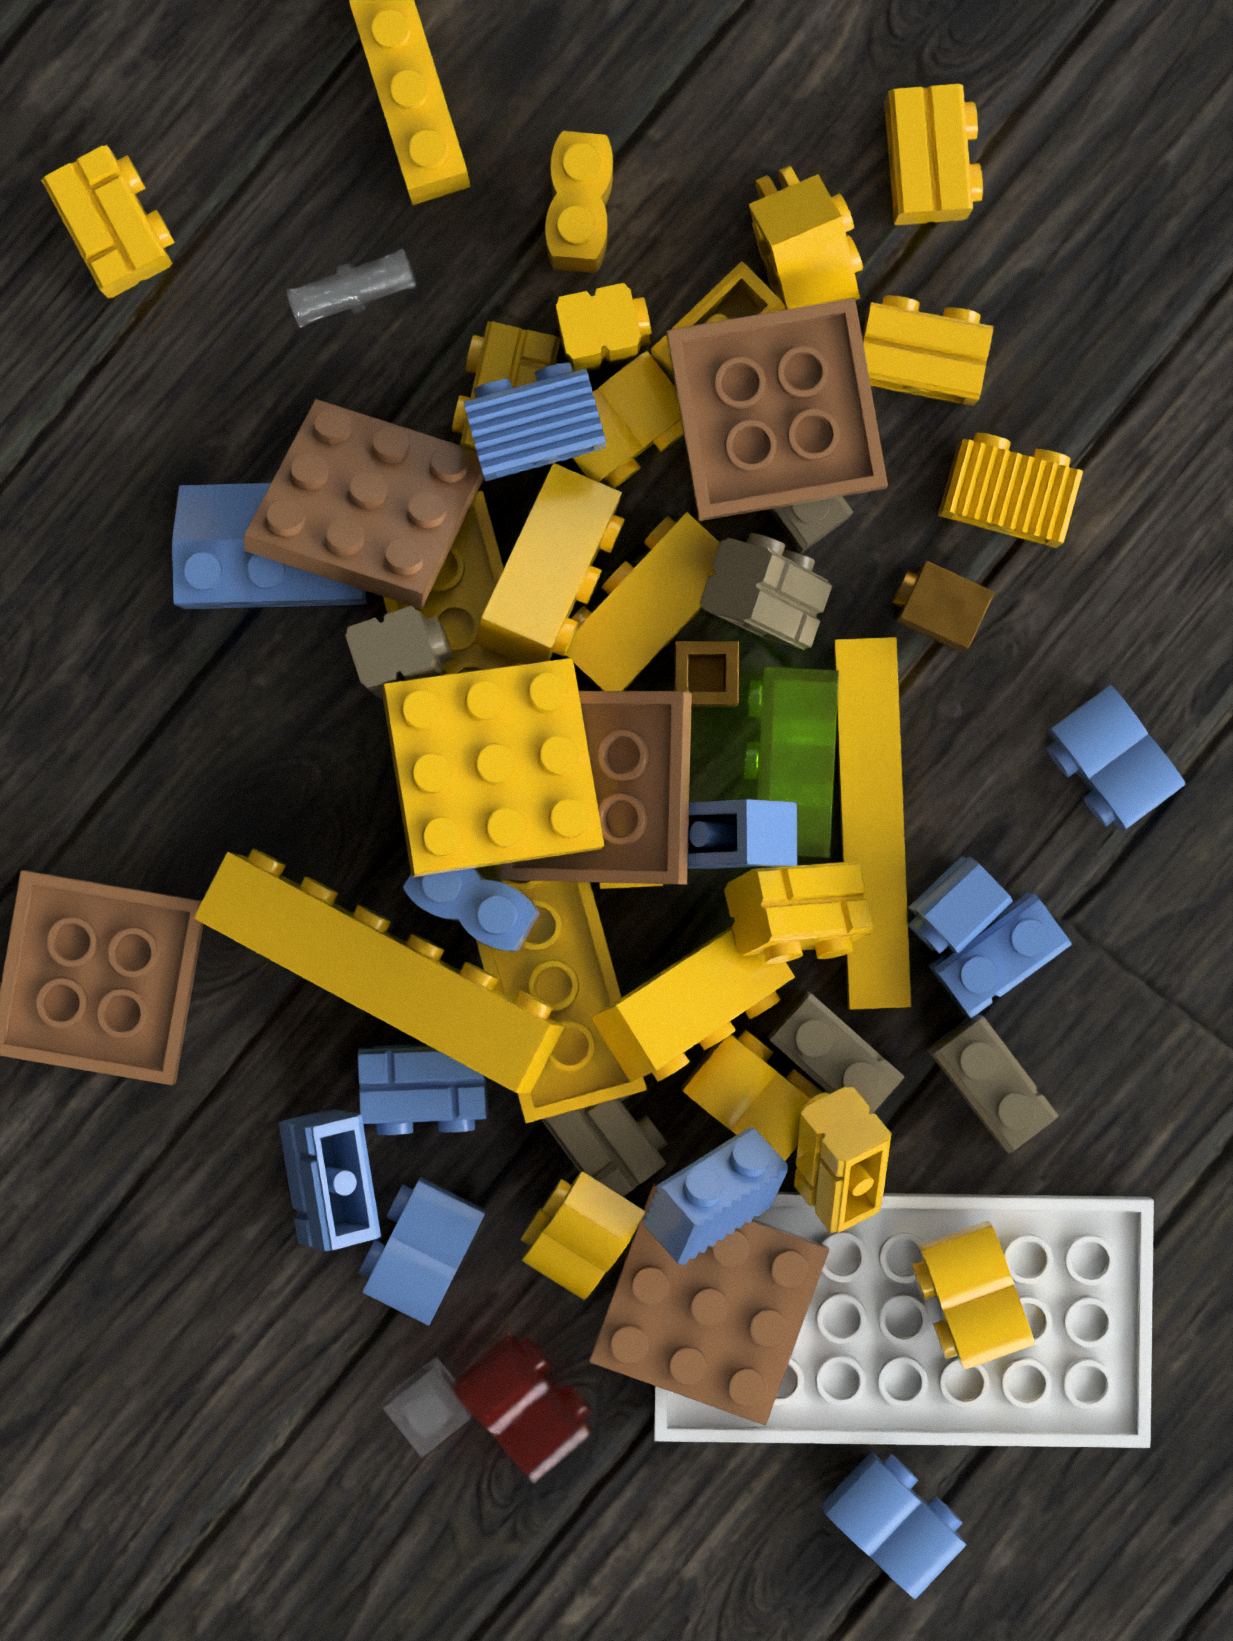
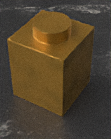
(941, 605)
(708, 672)

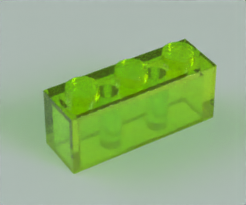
(796, 748)

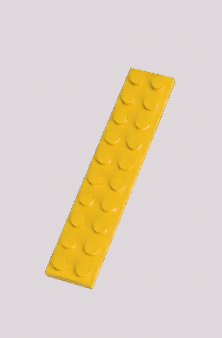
(566, 950)

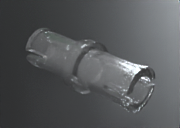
(351, 288)

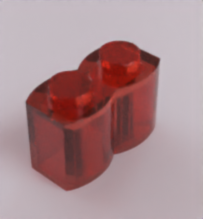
(524, 1406)

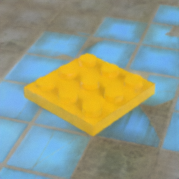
(492, 767)

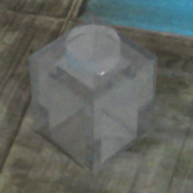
(427, 1407)

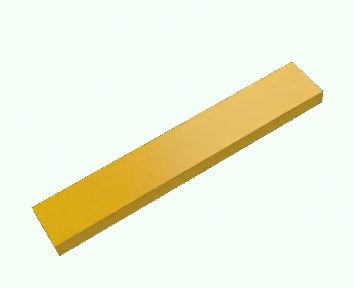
(873, 816)

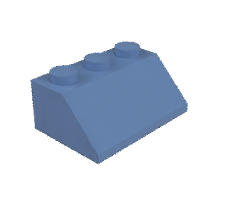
(218, 573)

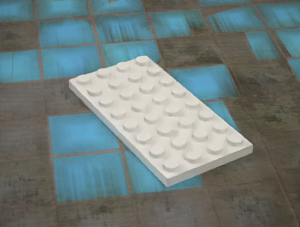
(869, 1346)

